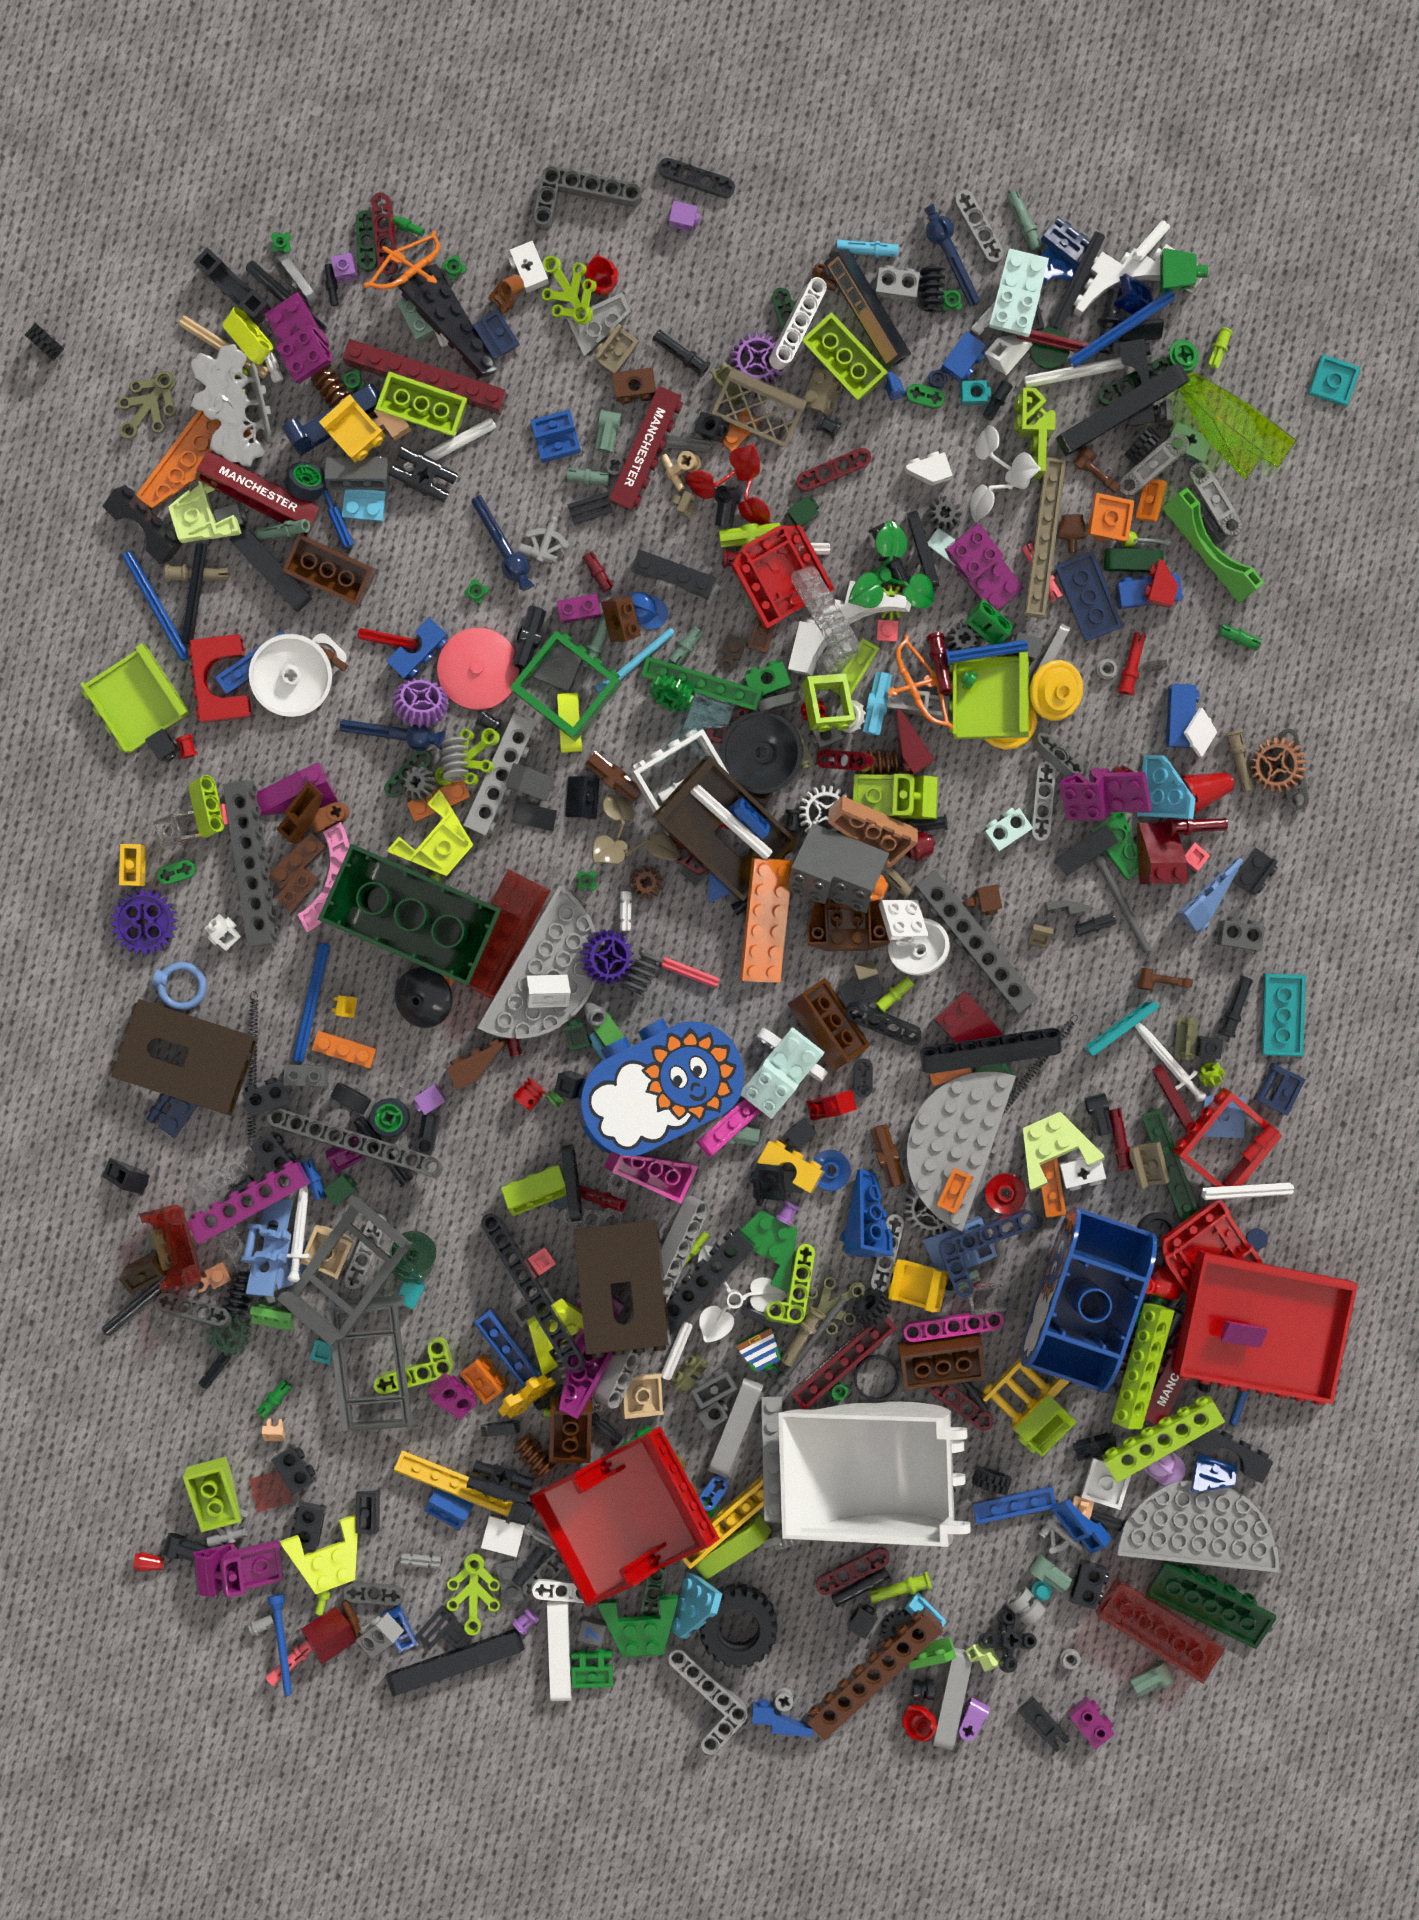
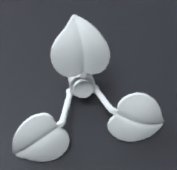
(1018, 476)
(717, 1322)

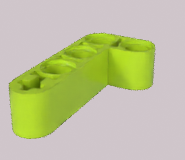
(795, 1283)
(412, 1370)
(735, 1547)

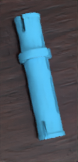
(869, 248)

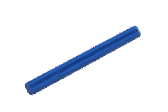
(1122, 328)
(155, 605)
(311, 1002)

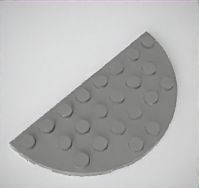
(549, 950)
(956, 1132)
(1199, 1529)

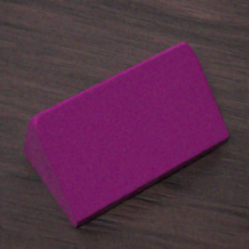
(342, 1159)
(1243, 1334)

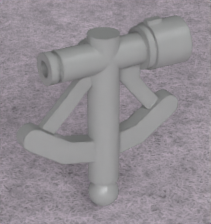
(543, 553)
(1053, 1525)
(229, 1533)

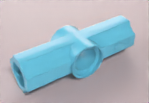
(877, 703)

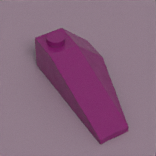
(280, 795)
(581, 1386)

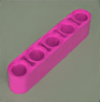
(943, 1331)

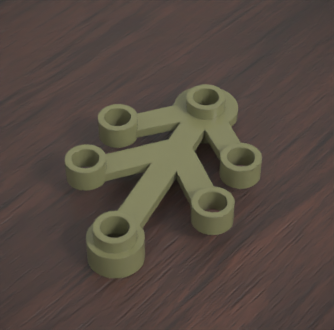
(149, 402)
(825, 1305)

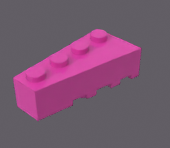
(656, 1173)

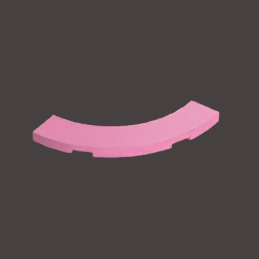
(338, 847)

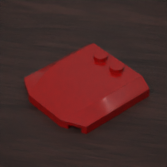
(767, 568)
(1208, 1231)

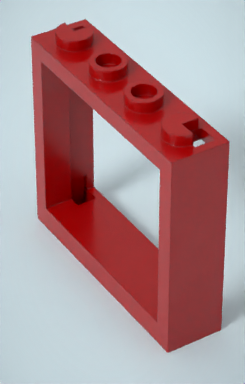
(1203, 1123)

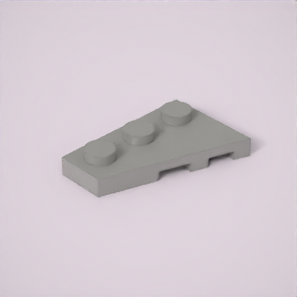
(605, 316)

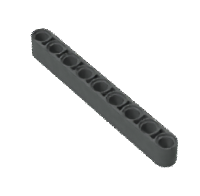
(345, 1142)

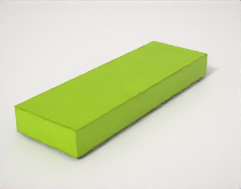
(858, 665)

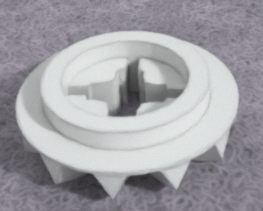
(859, 718)

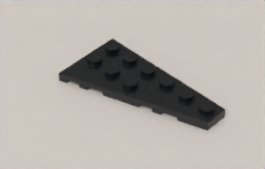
(446, 316)

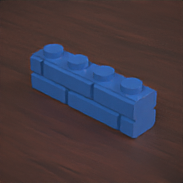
(506, 1347)

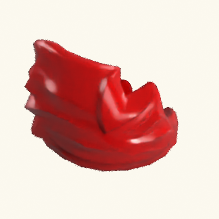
(603, 273)
(919, 1723)

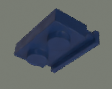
(496, 334)

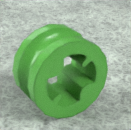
(555, 1098)

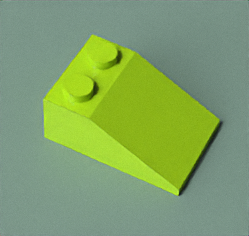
(212, 1494)

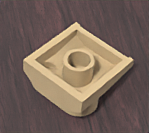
(336, 1259)
(643, 1397)

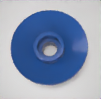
(836, 1180)

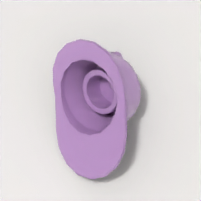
(1167, 1469)

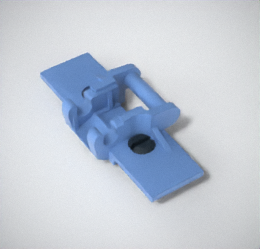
(275, 1247)

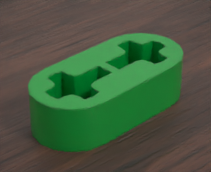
(927, 391)
(178, 876)

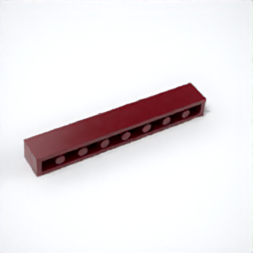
(381, 362)

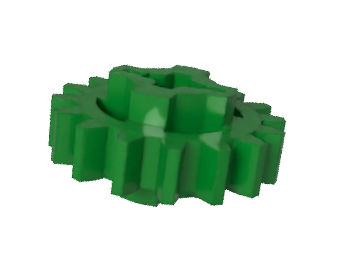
(671, 693)

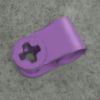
(973, 1715)

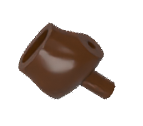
(1072, 529)

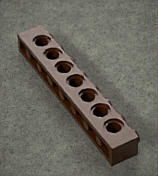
(827, 1724)

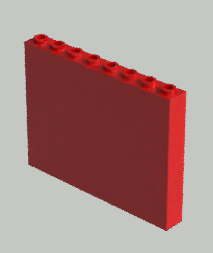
(1304, 1321)

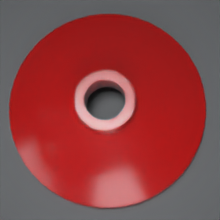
(1015, 1197)

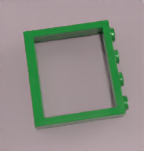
(576, 731)

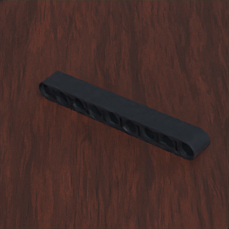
(537, 1301)

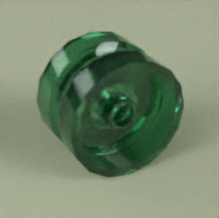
(418, 1260)

